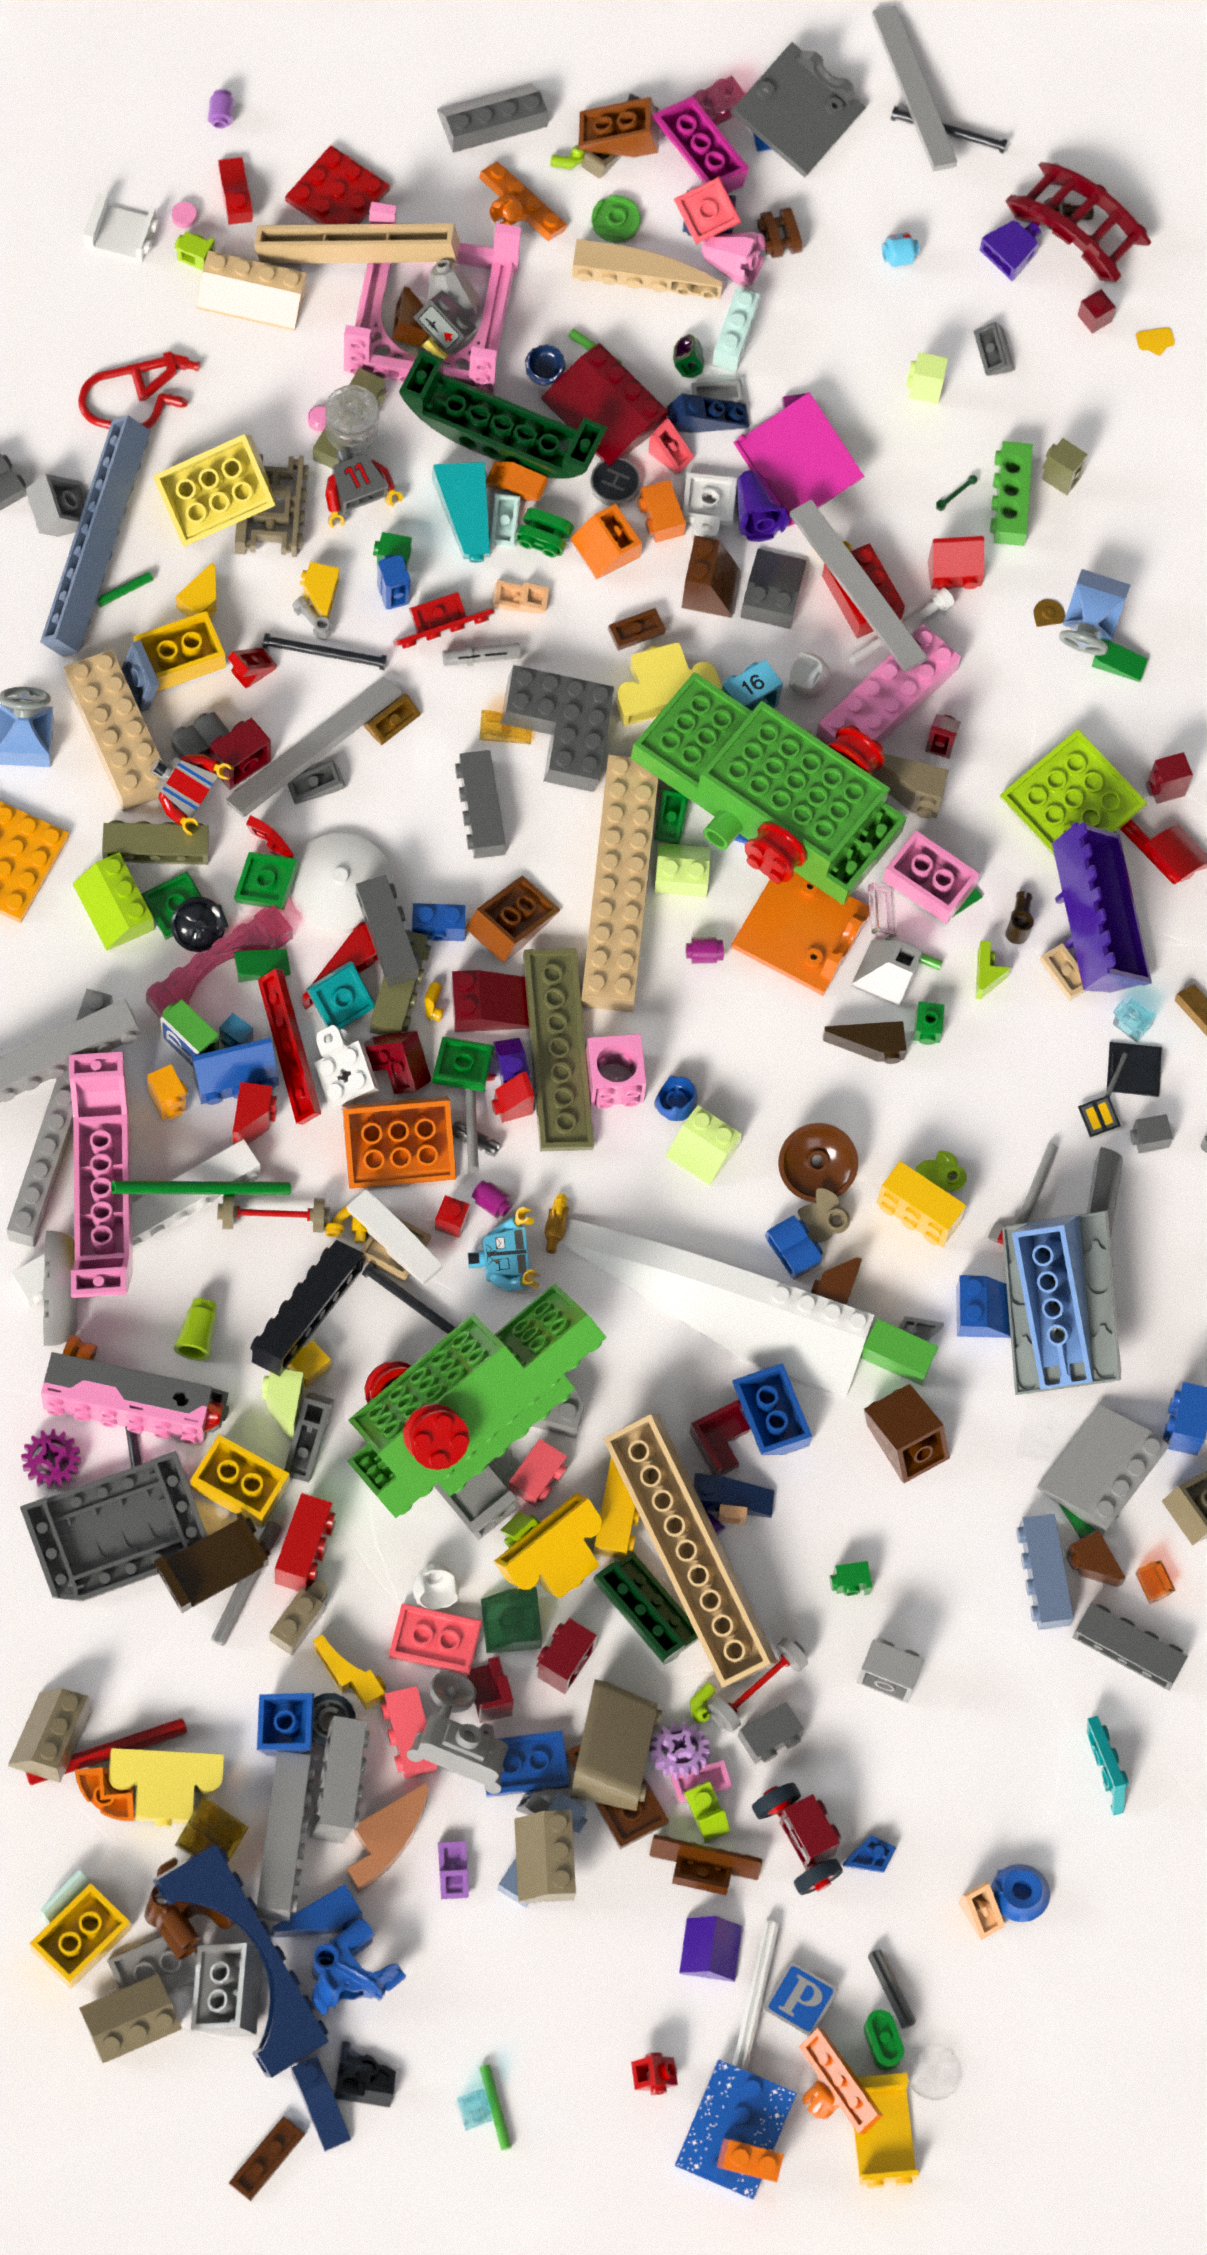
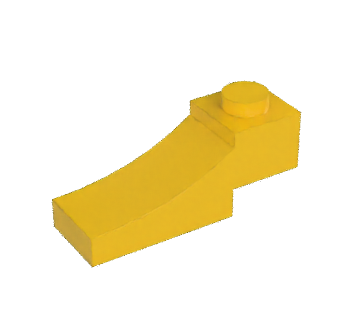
(365, 1685)

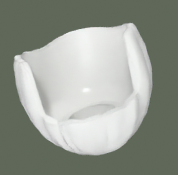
(809, 674)
(435, 1587)

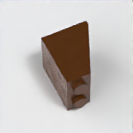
(711, 578)
(907, 1432)

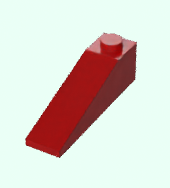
(357, 949)

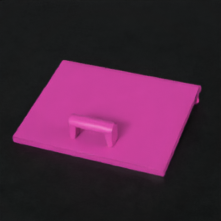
(800, 456)

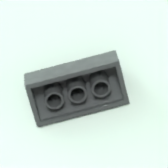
(493, 117)

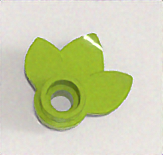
(941, 1169)

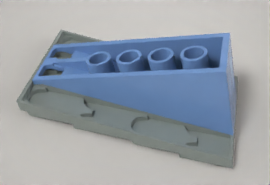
(1061, 1303)

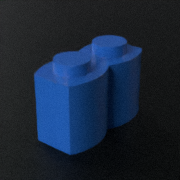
(794, 1247)

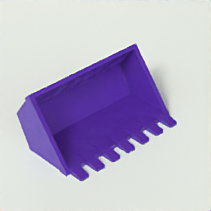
(1100, 909)

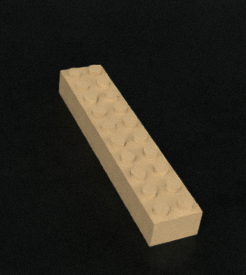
(619, 886)
(690, 1550)

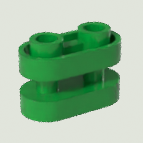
(544, 532)
(883, 2040)

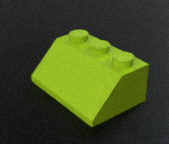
(113, 902)

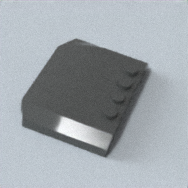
(113, 1529)

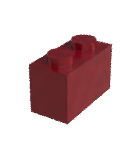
(1169, 778)

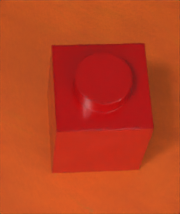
(452, 1216)

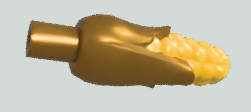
(556, 1223)

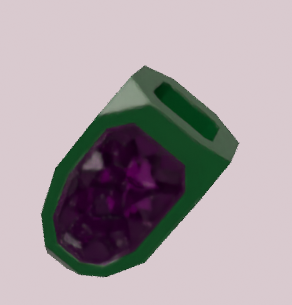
(688, 356)

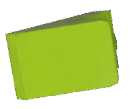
(988, 975)
(707, 1811)

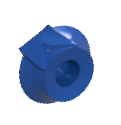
(1021, 1892)

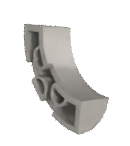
(60, 1308)

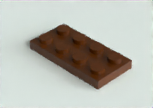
(625, 1824)

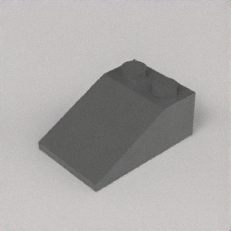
(773, 588)

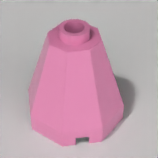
(736, 255)

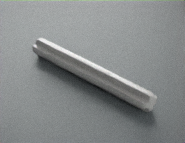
(242, 1591)

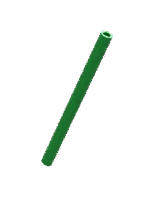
(201, 1187)

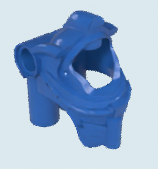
(344, 1975)

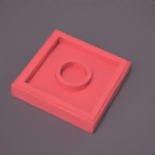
(707, 210)

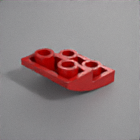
(1177, 853)

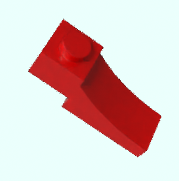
(235, 191)

